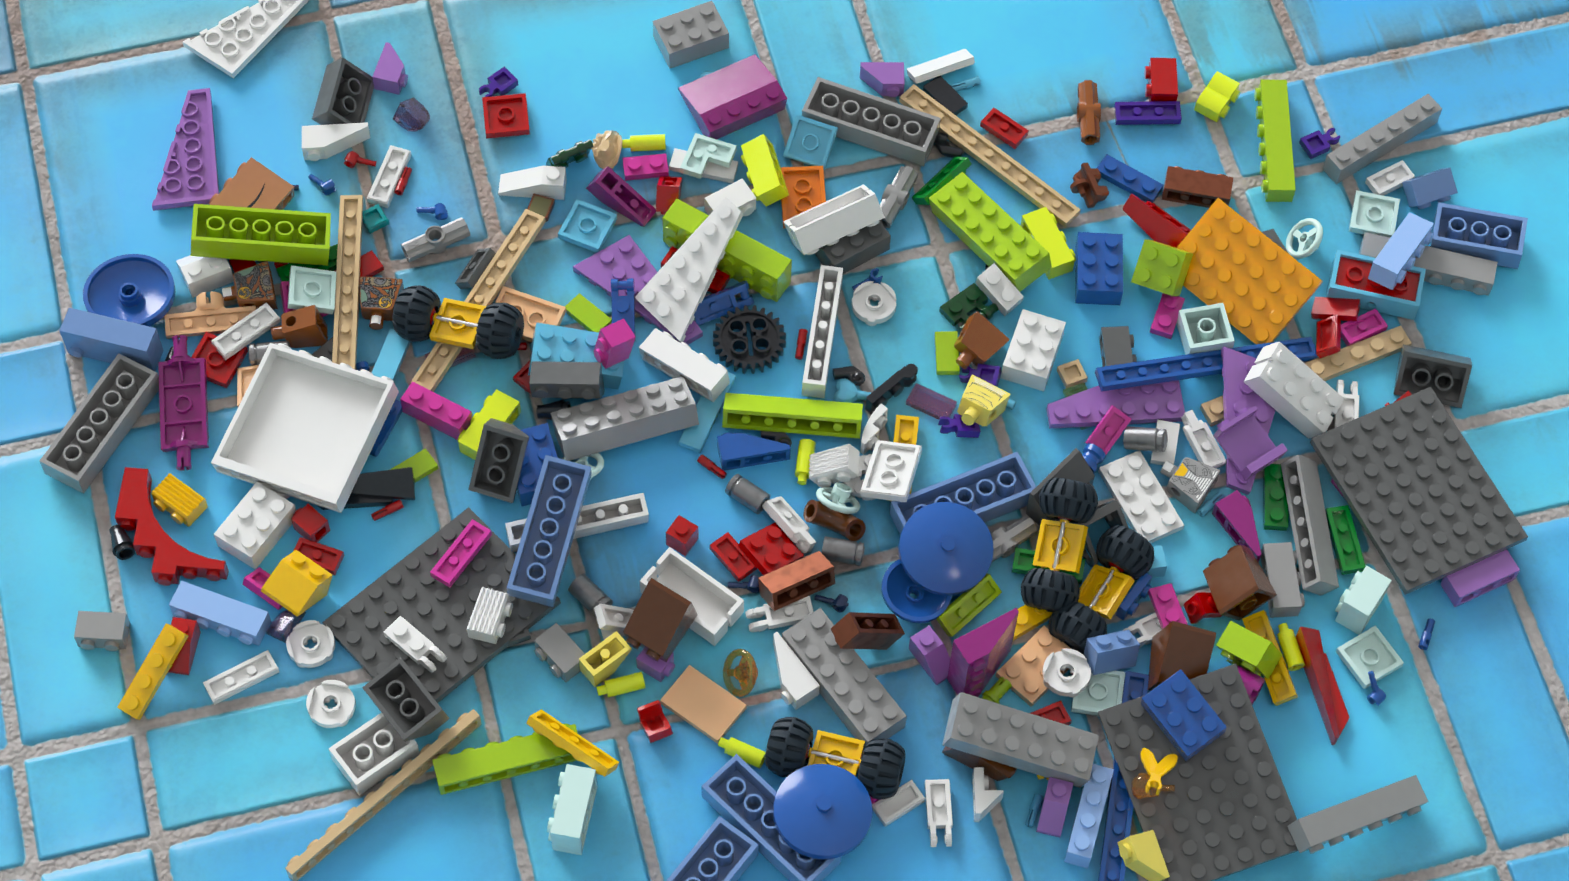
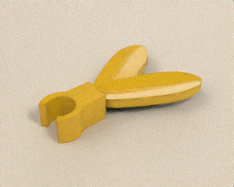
(1156, 770)

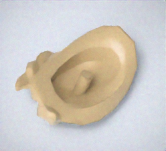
(607, 148)

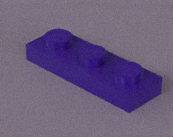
(1147, 113)

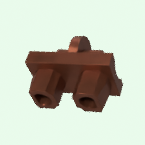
(1087, 185)

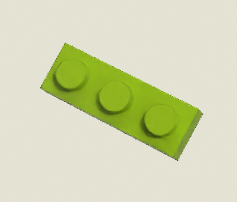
(968, 605)

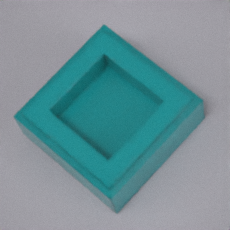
(374, 219)

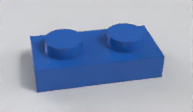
(1130, 602)

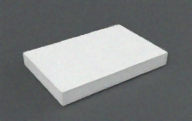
(891, 471)

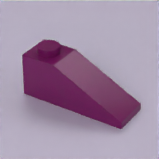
(620, 196)
(1237, 519)

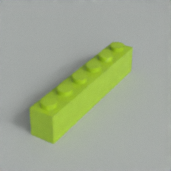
(1275, 141)
(792, 415)
(498, 761)

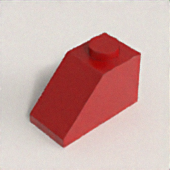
(667, 192)
(185, 658)

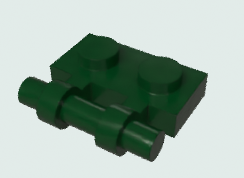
(577, 153)
(966, 303)

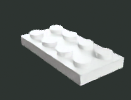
(1141, 497)

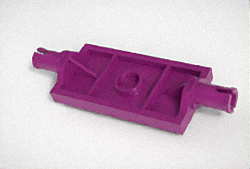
(183, 403)

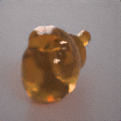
(1139, 784)

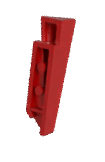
(1155, 221)
(1322, 682)

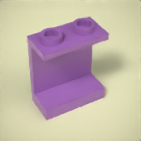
(1247, 443)

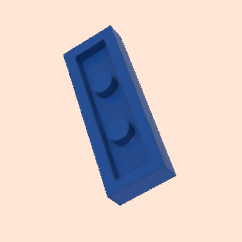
(1129, 179)

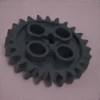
(727, 340)

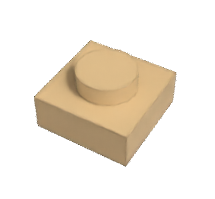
(1072, 373)

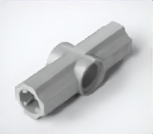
(897, 194)
(446, 234)
(1009, 538)

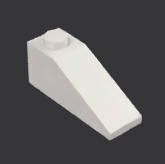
(328, 140)
(541, 180)
(795, 680)

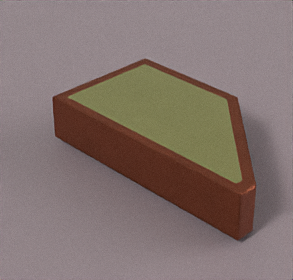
(541, 205)

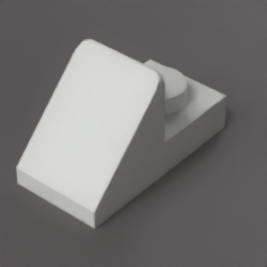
(612, 619)
(983, 799)

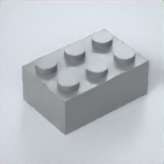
(690, 34)

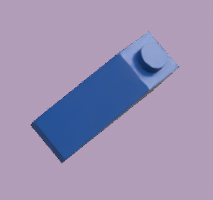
(745, 450)

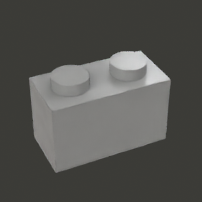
(102, 630)
(559, 652)

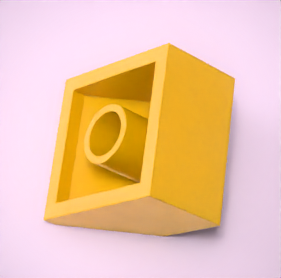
(297, 583)

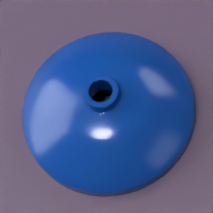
(896, 594)

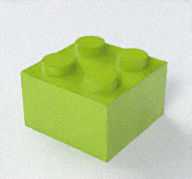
(1162, 267)
(1248, 650)

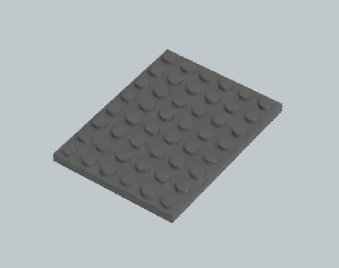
(1418, 490)
(433, 610)
(1226, 798)

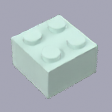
(1204, 329)
(1361, 599)

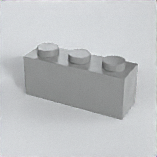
(1279, 566)

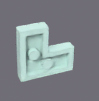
(705, 150)

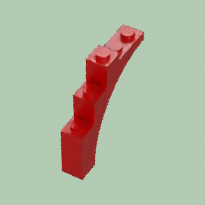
(150, 540)

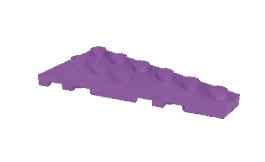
(191, 162)
(622, 262)
(1236, 397)
(1140, 403)

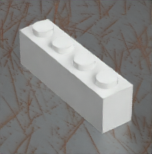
(680, 360)

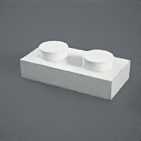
(1389, 178)

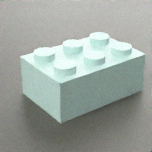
(572, 809)

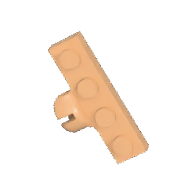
(206, 318)

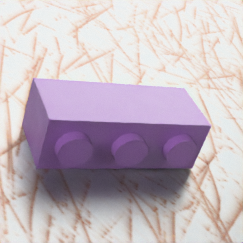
(1480, 578)

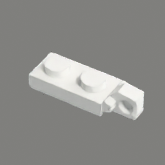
(1202, 441)
(790, 523)

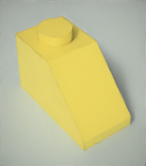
(604, 658)
(1143, 856)

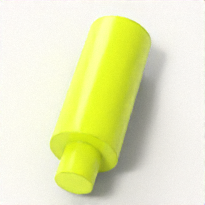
(645, 142)
(805, 448)
(1290, 648)
(622, 685)
(747, 752)

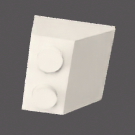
(204, 273)

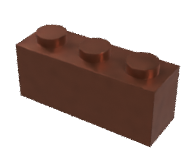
(1196, 187)
(796, 580)
(867, 631)

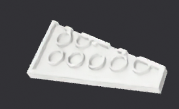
(243, 34)
(686, 276)

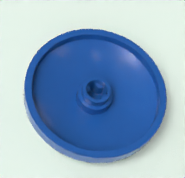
(130, 289)
(945, 548)
(822, 811)

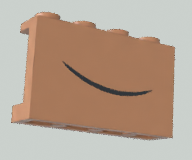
(254, 188)

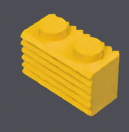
(178, 500)

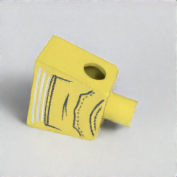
(982, 402)

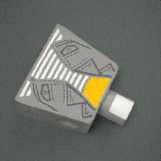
(1190, 481)

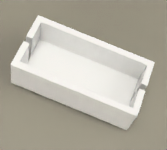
(834, 220)
(1293, 390)
(713, 602)

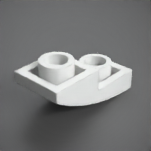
(874, 425)

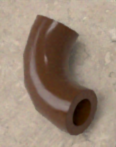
(841, 523)

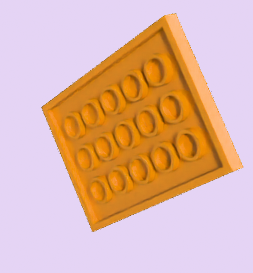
(1246, 273)

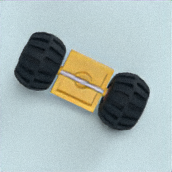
(458, 323)
(1059, 544)
(1125, 559)
(791, 748)

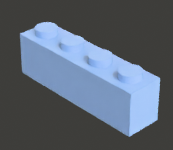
(1401, 251)
(220, 613)
(1088, 817)

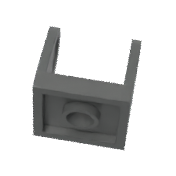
(1113, 515)

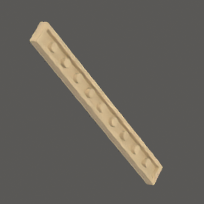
(993, 157)
(347, 280)
(484, 293)
(1334, 365)
(376, 801)

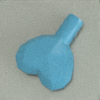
(848, 392)

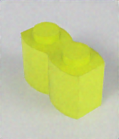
(1217, 96)

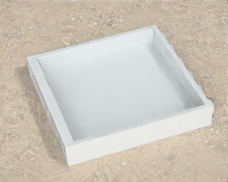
(305, 426)

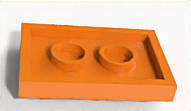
(805, 190)

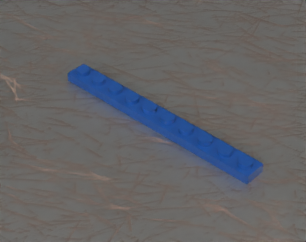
(1187, 366)
(1119, 803)

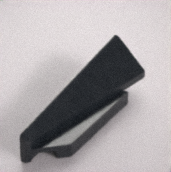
(381, 488)

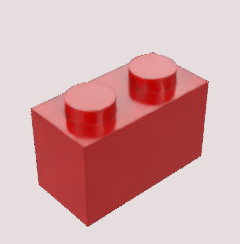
(1161, 79)

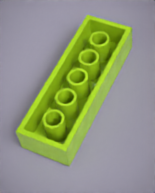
(990, 231)
(260, 234)
(743, 257)

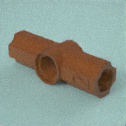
(1088, 112)

